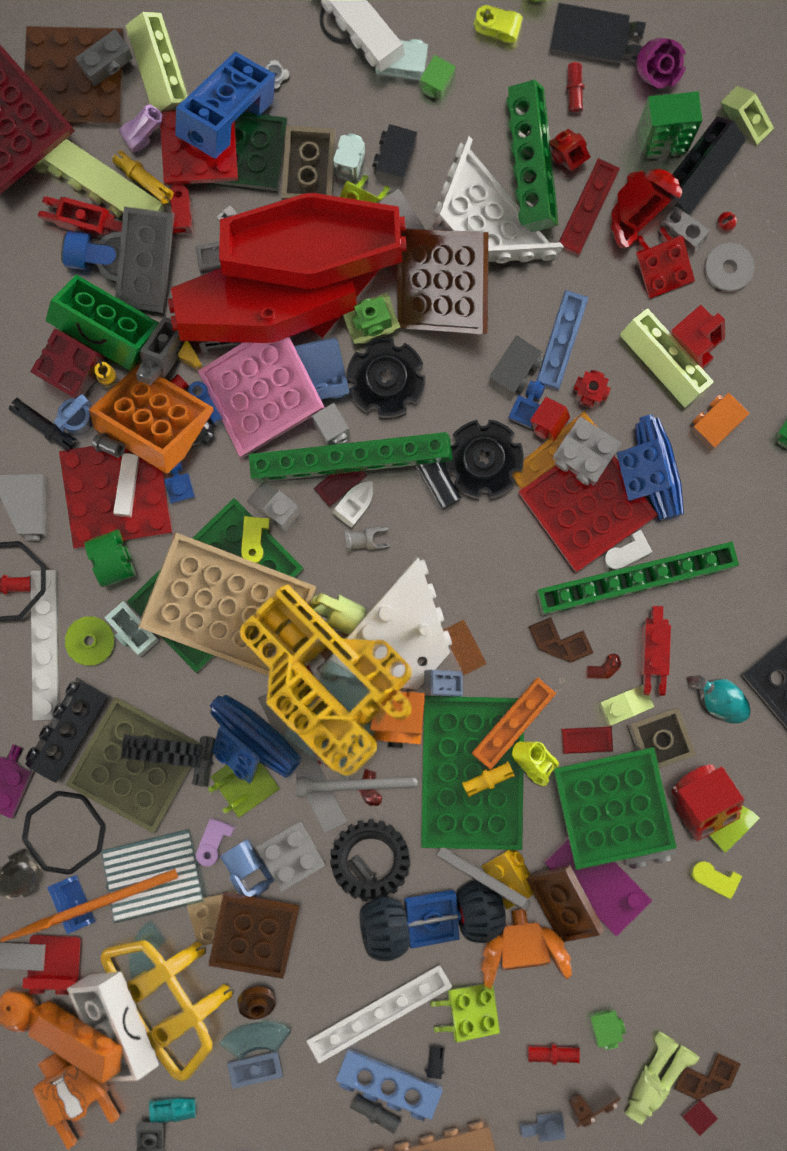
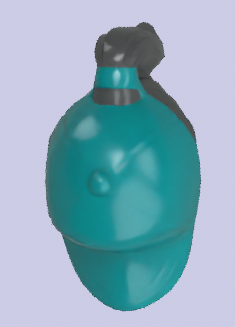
(722, 698)

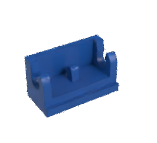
(69, 894)

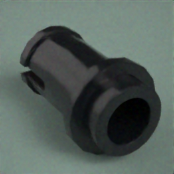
(435, 1062)

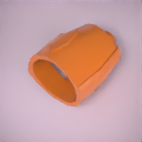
(15, 1009)

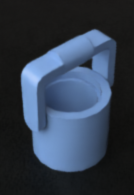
(74, 416)
(243, 861)

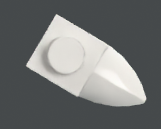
(354, 503)

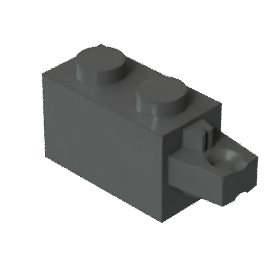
(159, 352)

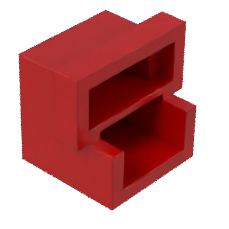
(700, 334)

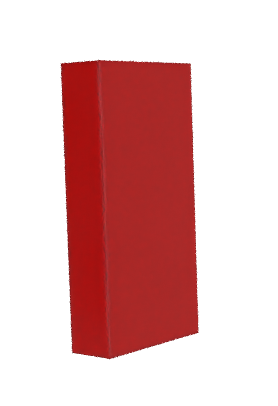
(587, 740)

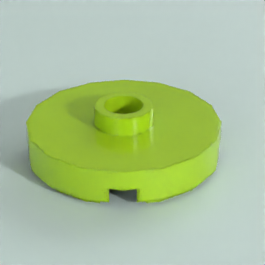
(100, 649)

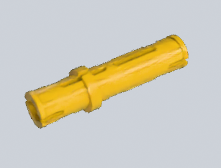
(135, 171)

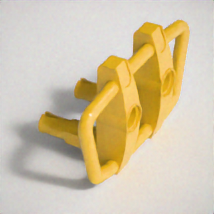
(174, 1025)

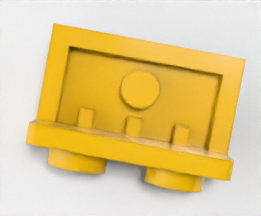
(511, 871)

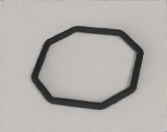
(43, 580)
(43, 803)

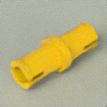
(105, 374)
(488, 779)

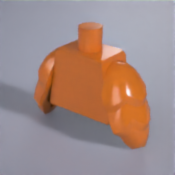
(524, 947)

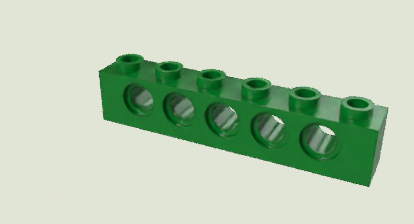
(544, 213)

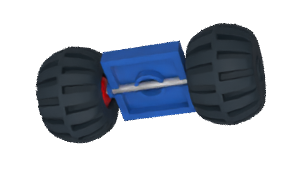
(431, 920)

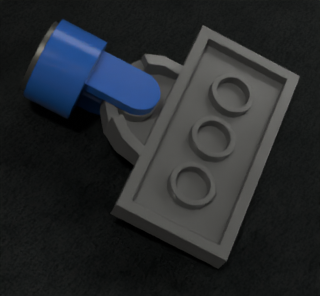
(132, 257)

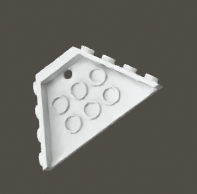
(479, 203)
(408, 623)

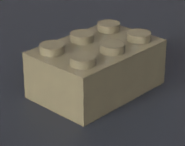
(308, 161)

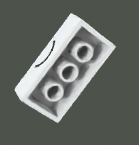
(108, 1007)

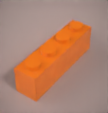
(75, 1041)

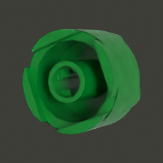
(109, 558)

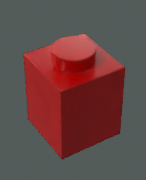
(549, 419)

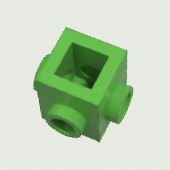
(372, 316)

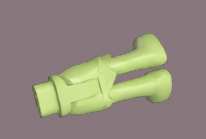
(649, 1090)

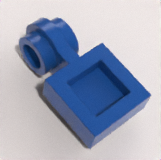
(525, 408)
(179, 486)

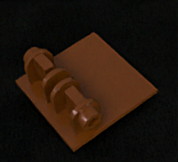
(586, 1114)

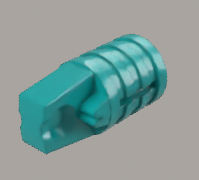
(171, 1110)

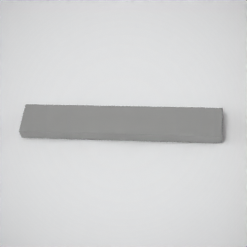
(322, 802)

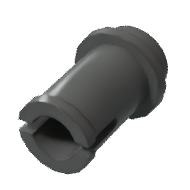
(102, 442)

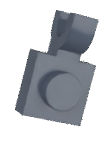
(548, 1127)

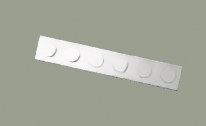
(44, 646)
(379, 1013)

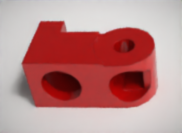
(182, 208)

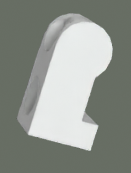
(621, 557)

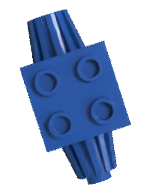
(652, 469)
(248, 739)

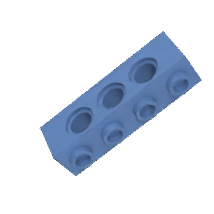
(380, 1072)

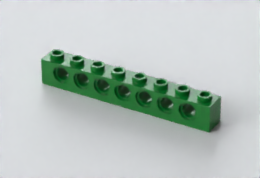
(350, 457)
(637, 578)

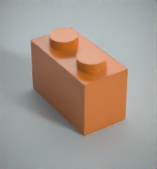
(719, 421)

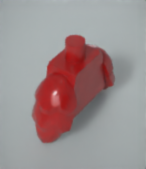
(640, 202)

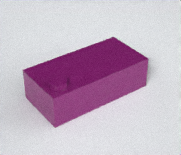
(608, 888)

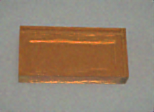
(465, 648)

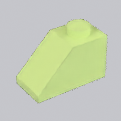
(747, 113)
(625, 705)

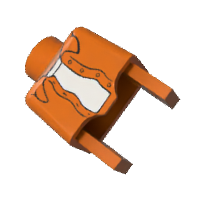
(67, 1094)

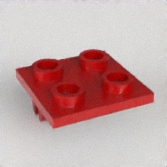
(664, 265)

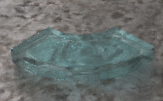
(139, 960)
(255, 1037)

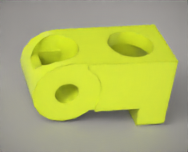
(252, 538)
(706, 875)

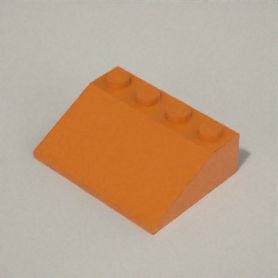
(151, 420)

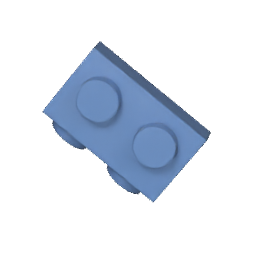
(324, 367)

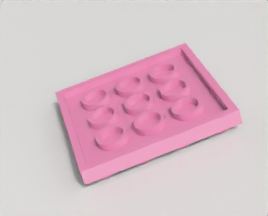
(260, 392)

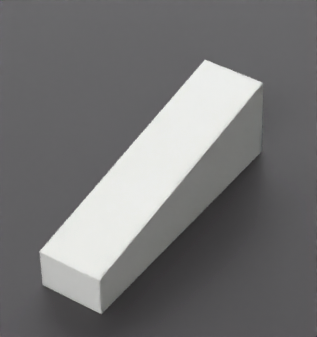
(126, 485)

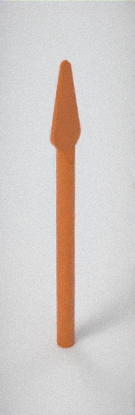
(93, 904)

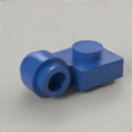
(205, 397)

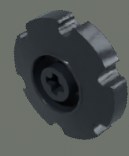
(383, 358)
(503, 455)

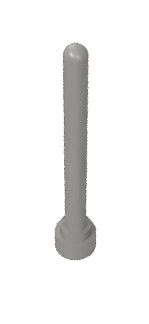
(306, 786)

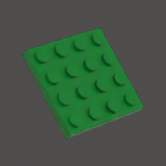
(615, 808)

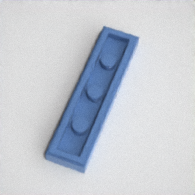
(562, 339)

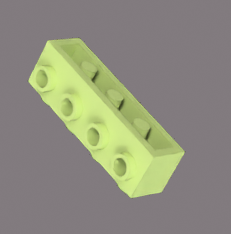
(156, 61)
(666, 358)

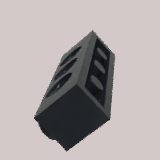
(66, 744)

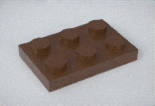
(565, 903)

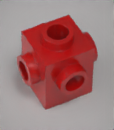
(569, 149)
(591, 397)

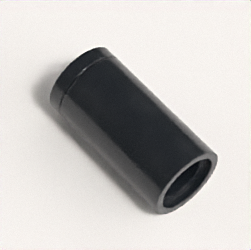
(439, 484)

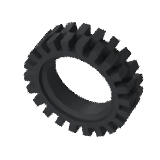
(161, 751)
(361, 832)

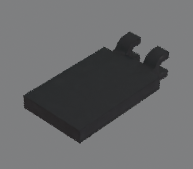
(595, 34)

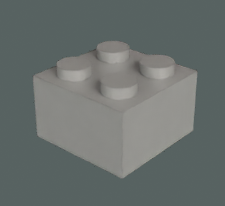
(291, 856)

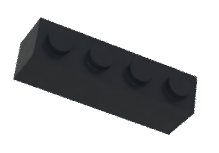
(706, 162)

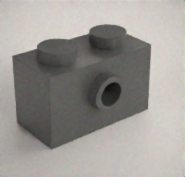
(104, 57)
(516, 365)

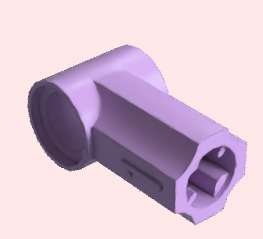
(137, 131)

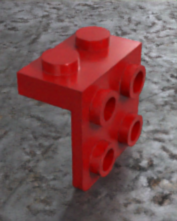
(60, 965)

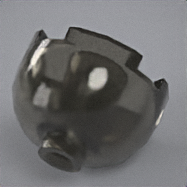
(18, 875)

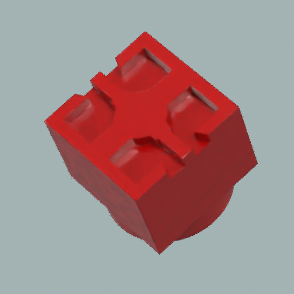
(707, 800)

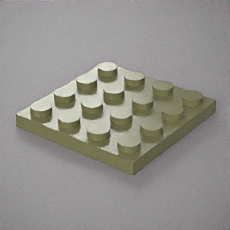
(123, 785)

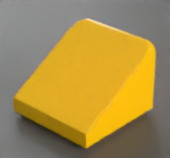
(189, 357)

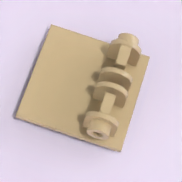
(205, 916)

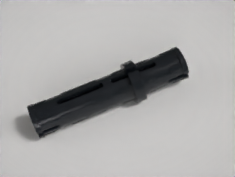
(42, 424)

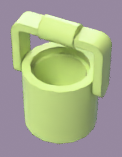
(343, 613)

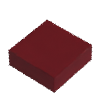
(699, 1117)

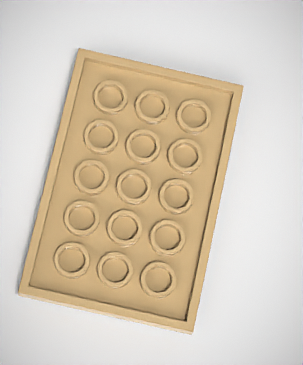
(209, 595)

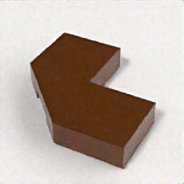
(548, 641)
(718, 1078)

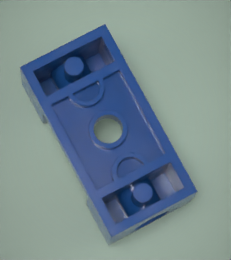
(207, 116)

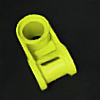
(500, 25)
(535, 761)

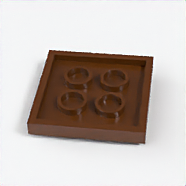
(253, 935)

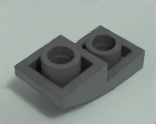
(149, 1136)

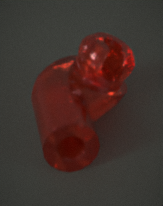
(607, 670)
(370, 796)

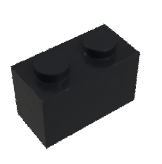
(395, 154)

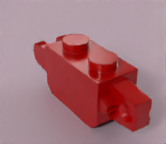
(80, 217)
(655, 650)

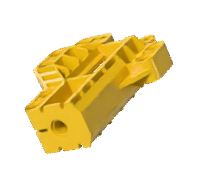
(289, 670)

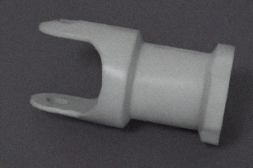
(363, 539)

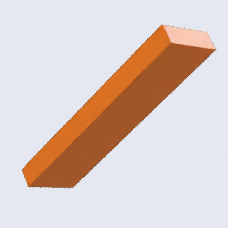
(513, 723)

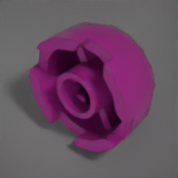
(661, 62)

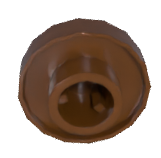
(256, 1003)

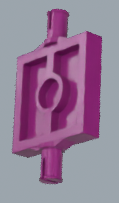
(13, 782)

